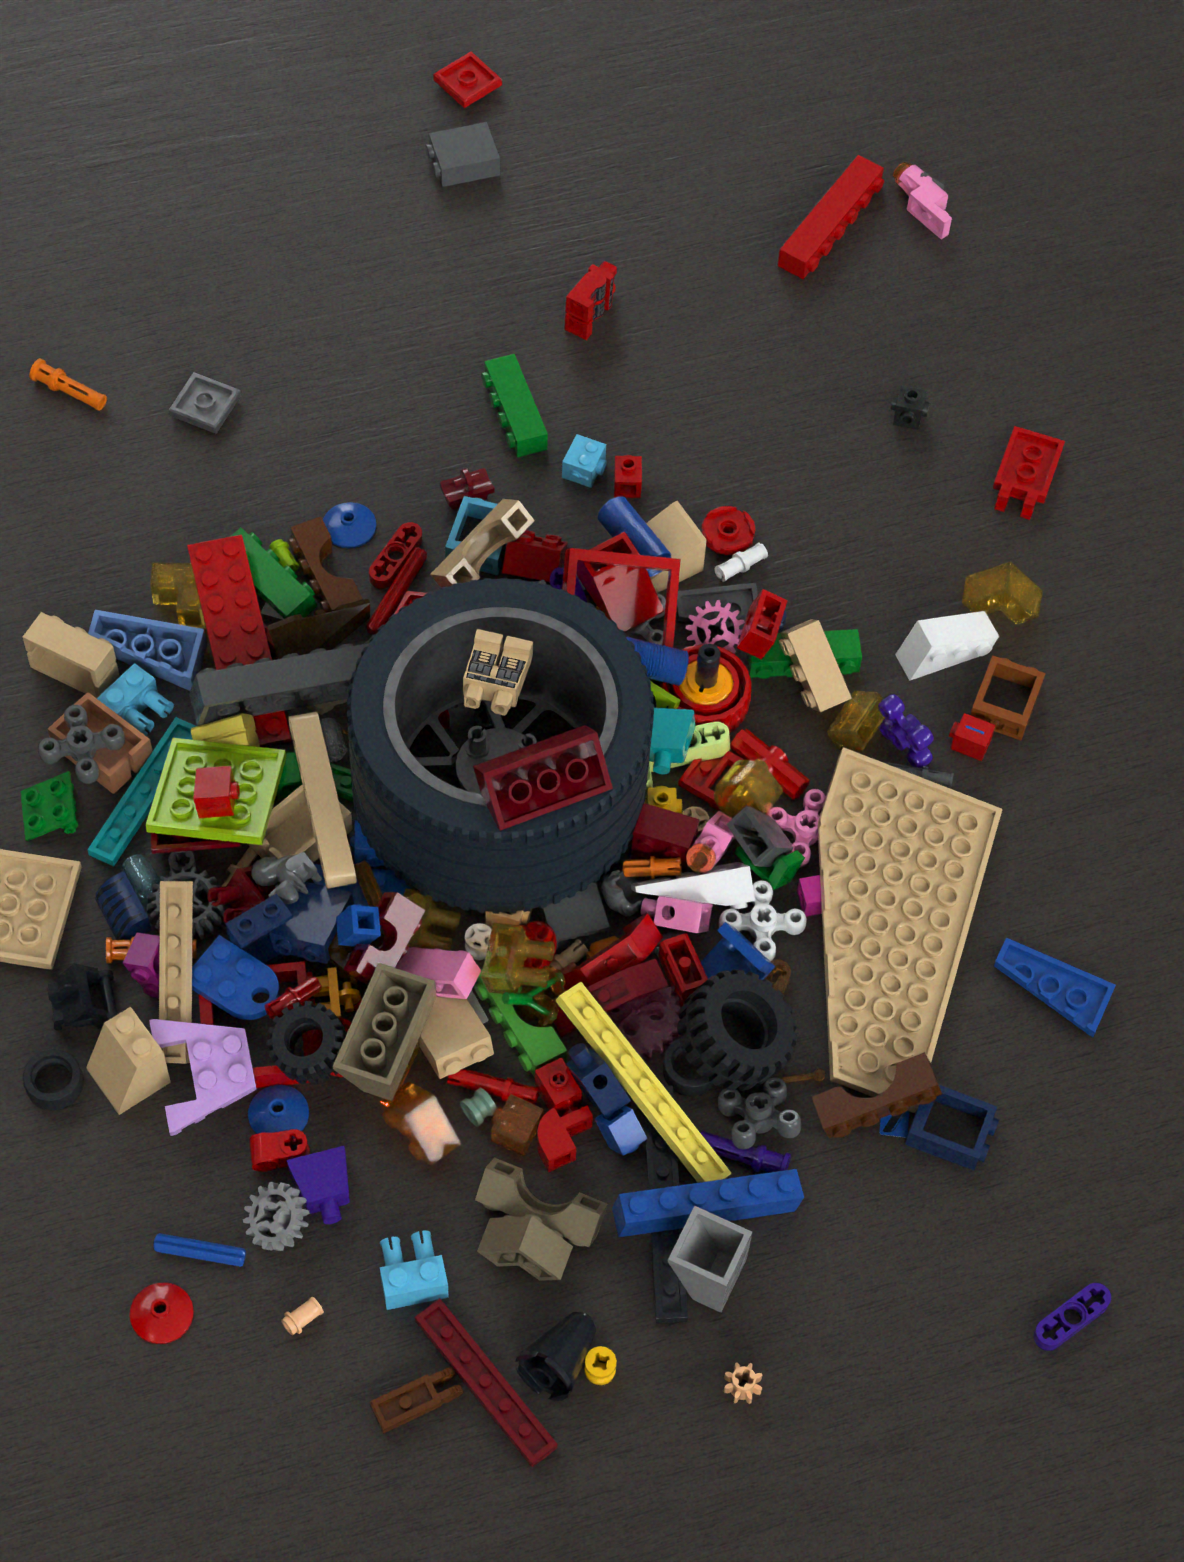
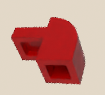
(555, 1135)

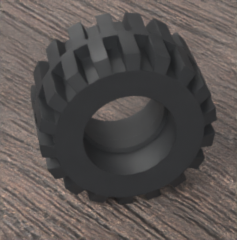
(291, 1027)

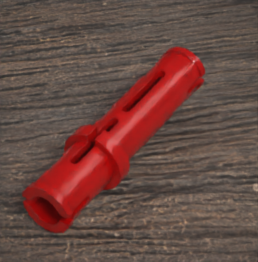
(493, 1085)

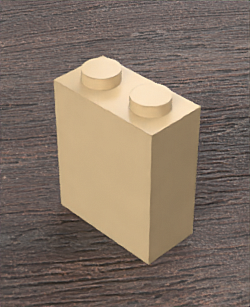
(454, 1036)

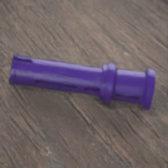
(758, 1157)

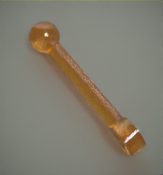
(818, 1075)

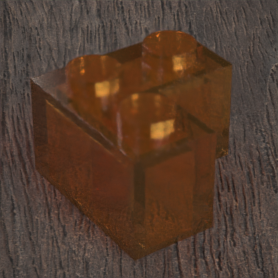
(422, 1120)

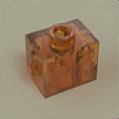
(516, 1124)

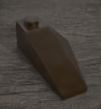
(316, 632)

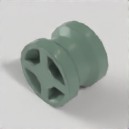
(478, 1107)

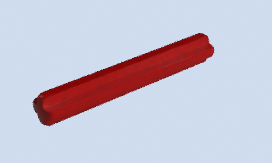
(397, 590)

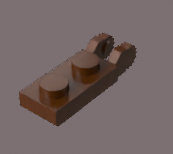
(413, 1400)

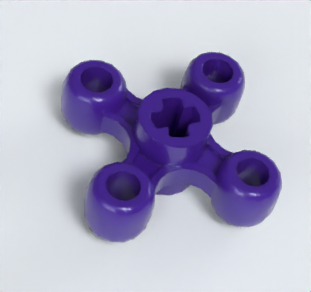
(905, 731)

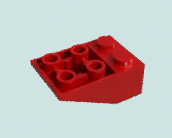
(618, 591)

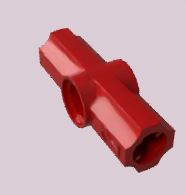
(752, 748)

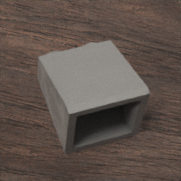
(710, 1257)

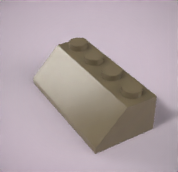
(385, 1030)

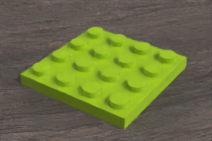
(253, 767)

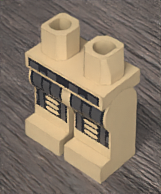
(492, 682)

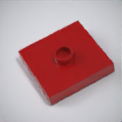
(467, 79)

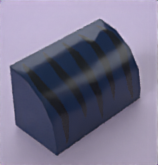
(122, 908)

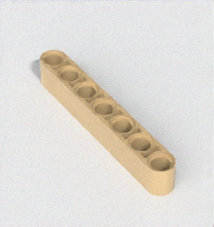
(322, 800)

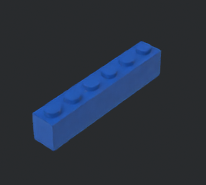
(728, 1198)

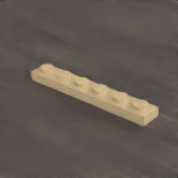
(175, 960)

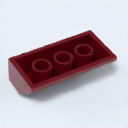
(543, 777)

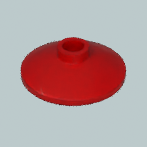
(165, 1326)

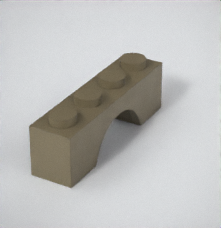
(506, 1191)

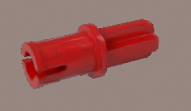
(298, 994)

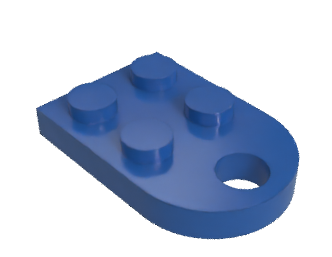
(232, 979)

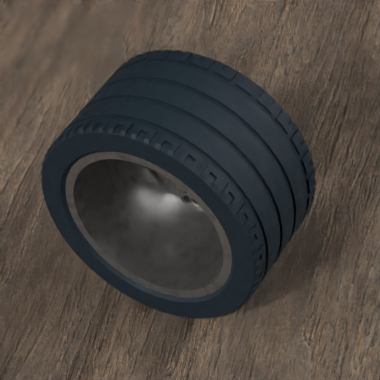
(445, 835)

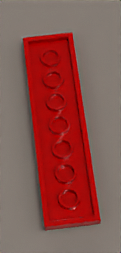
(234, 617)

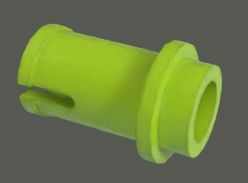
(282, 550)

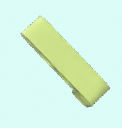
(716, 746)

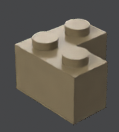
(526, 1244)

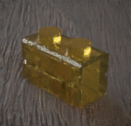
(857, 721)

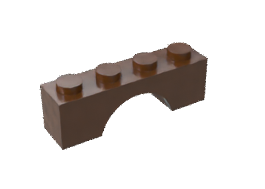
(313, 546)
(912, 1085)

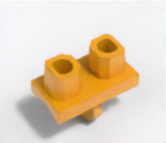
(346, 996)

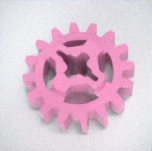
(703, 623)

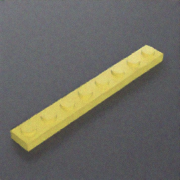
(642, 1085)

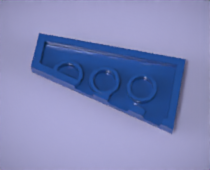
(1062, 987)

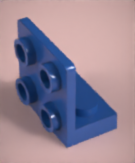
(735, 953)

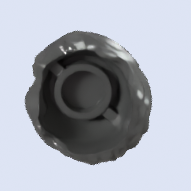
(618, 893)

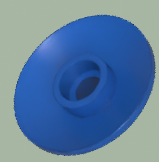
(350, 533)
(294, 1112)

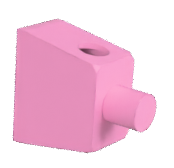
(688, 916)

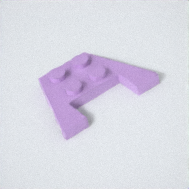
(218, 1066)

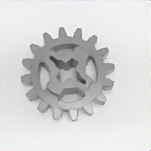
(276, 1216)

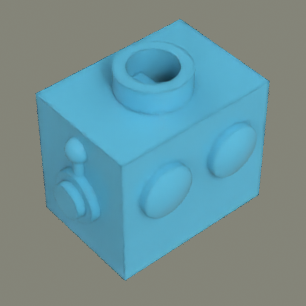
(584, 461)

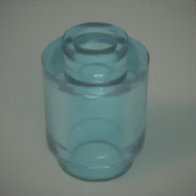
(140, 874)

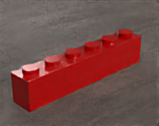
(831, 217)

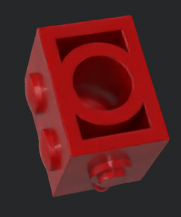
(215, 792)
(558, 1087)

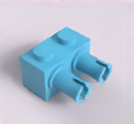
(132, 695)
(413, 1280)

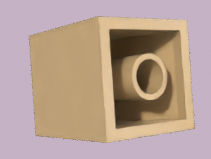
(681, 539)
(127, 1062)

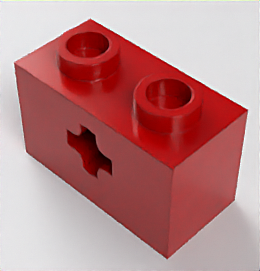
(762, 624)

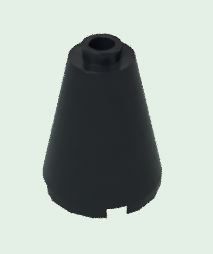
(557, 1356)

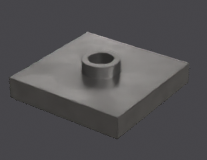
(204, 402)

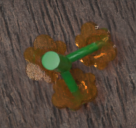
(535, 1002)

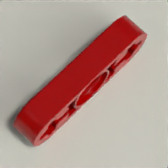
(396, 543)

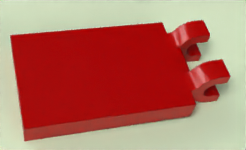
(1027, 469)

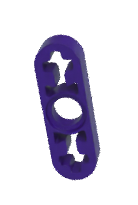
(1061, 1336)

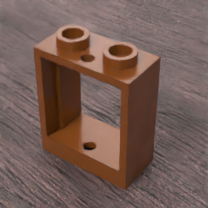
(1006, 721)

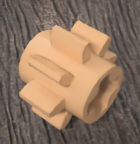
(749, 1388)

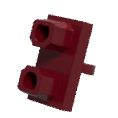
(468, 484)

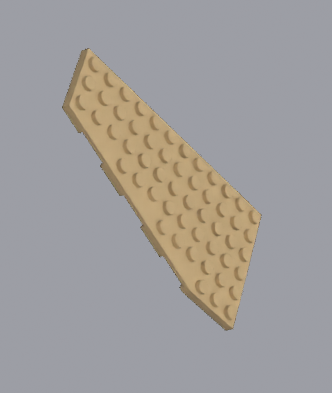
(896, 910)

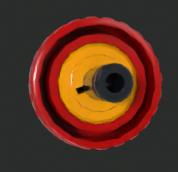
(714, 686)

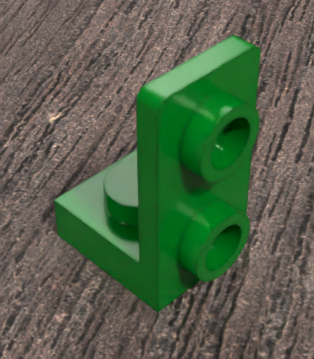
(781, 871)

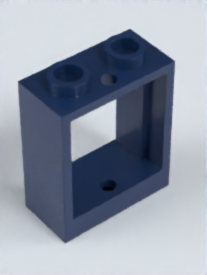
(945, 1148)

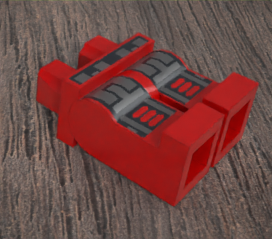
(590, 299)

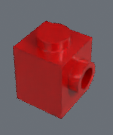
(628, 476)

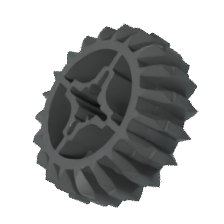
(203, 917)

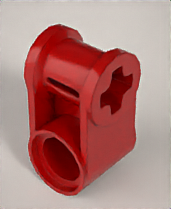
(274, 1149)

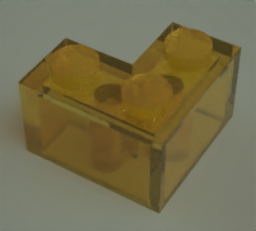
(176, 585)
(1004, 590)

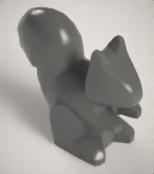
(289, 871)

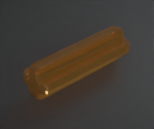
(368, 883)

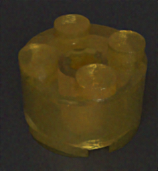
(747, 785)

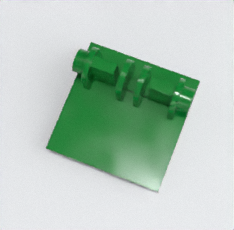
(49, 807)

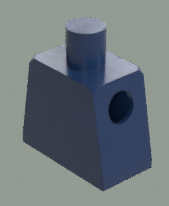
(591, 1075)

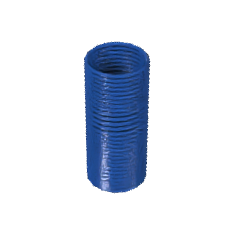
(620, 516)
(666, 665)

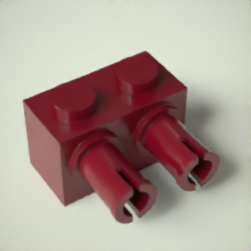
(240, 892)

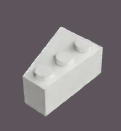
(945, 642)

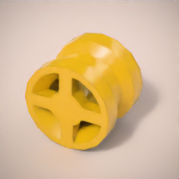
(602, 1372)

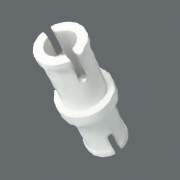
(741, 562)

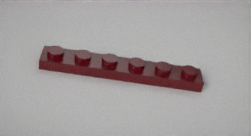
(486, 1383)

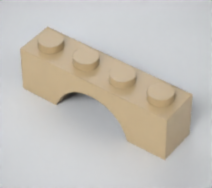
(499, 527)

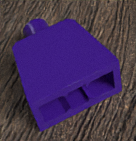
(322, 1181)

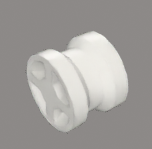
(480, 934)

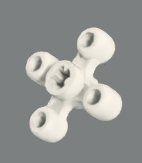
(764, 920)

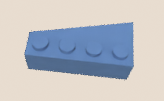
(156, 646)

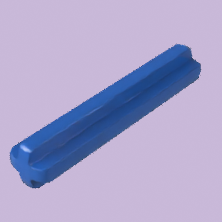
(199, 1249)

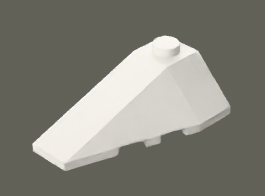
(722, 885)

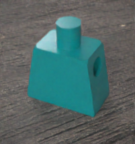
(670, 737)

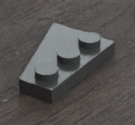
(739, 596)

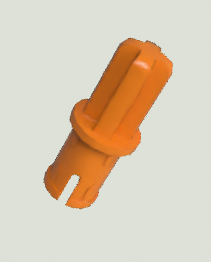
(652, 867)

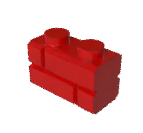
(681, 965)

